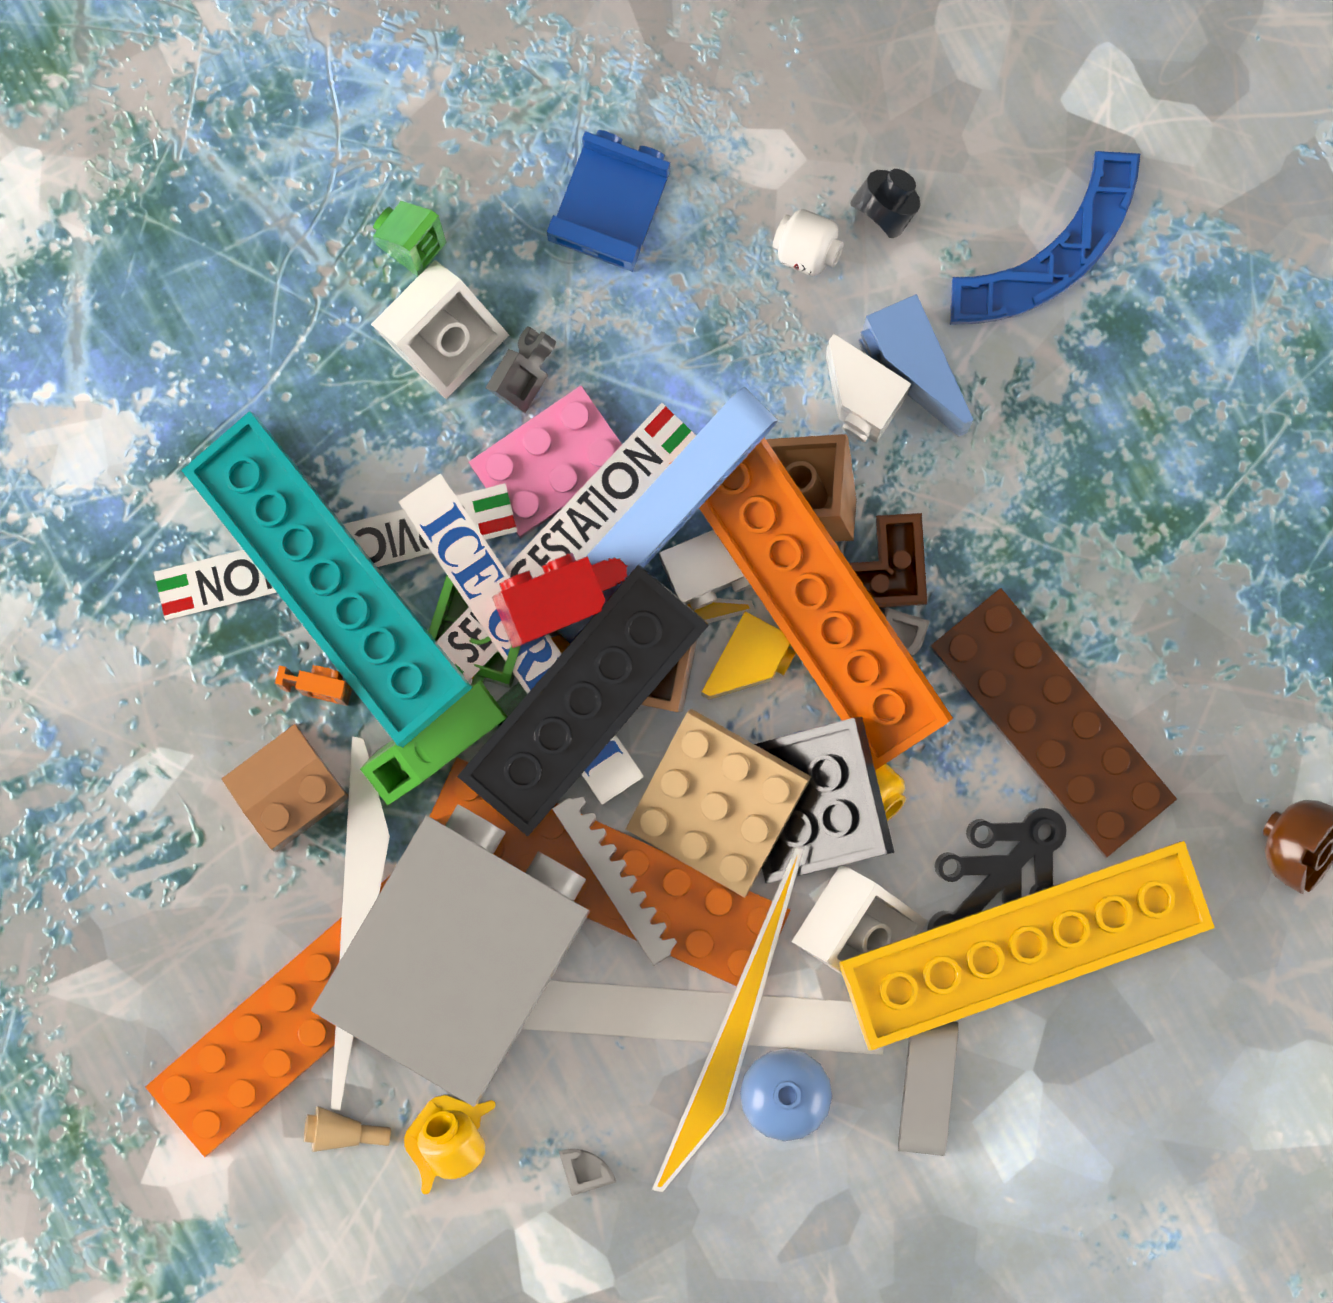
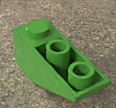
(398, 769)

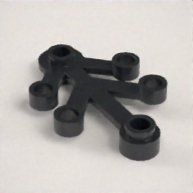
(1003, 870)

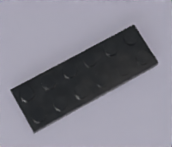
(583, 700)

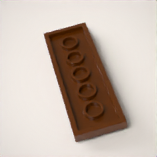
(1053, 723)

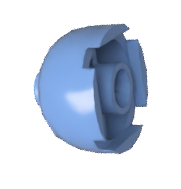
(786, 1094)

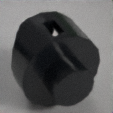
(888, 200)

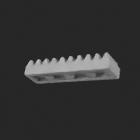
(609, 876)

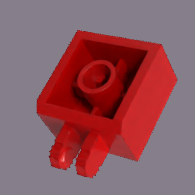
(555, 599)

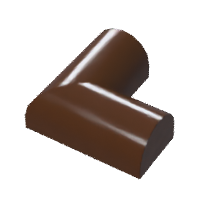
(900, 572)

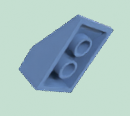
(907, 345)

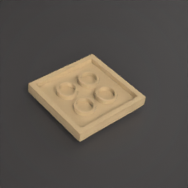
(718, 802)

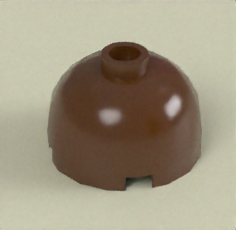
(1300, 844)

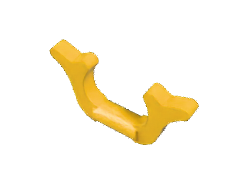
(435, 1105)

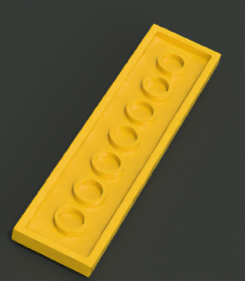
(1026, 945)

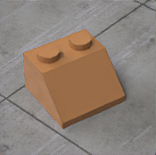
(284, 788)

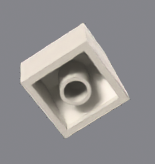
(440, 329)
(863, 390)
(854, 919)

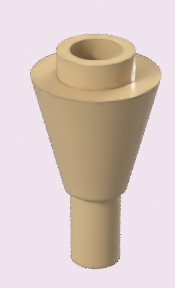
(332, 1131)

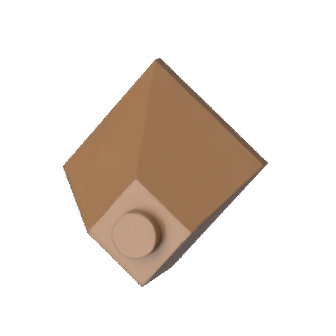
(825, 477)

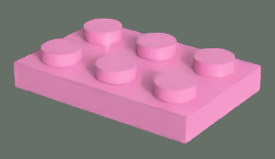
(548, 458)

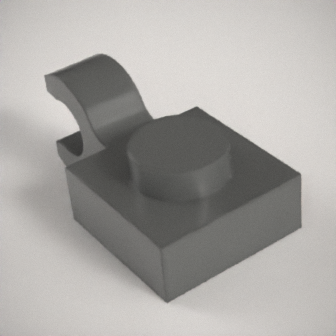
(519, 373)

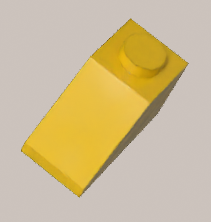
(749, 658)

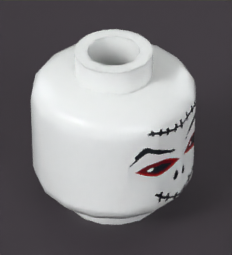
(807, 242)

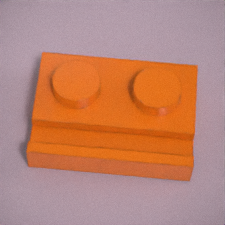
(319, 684)

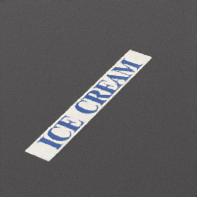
(477, 578)

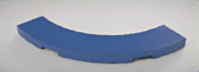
(1061, 262)

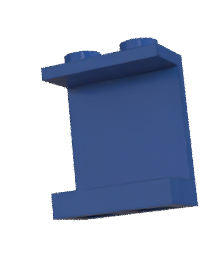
(610, 200)

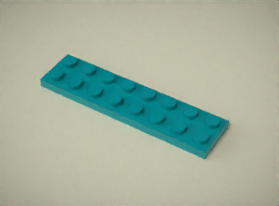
(326, 579)

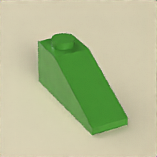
(410, 235)

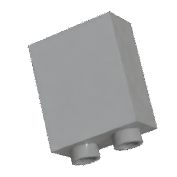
(454, 954)

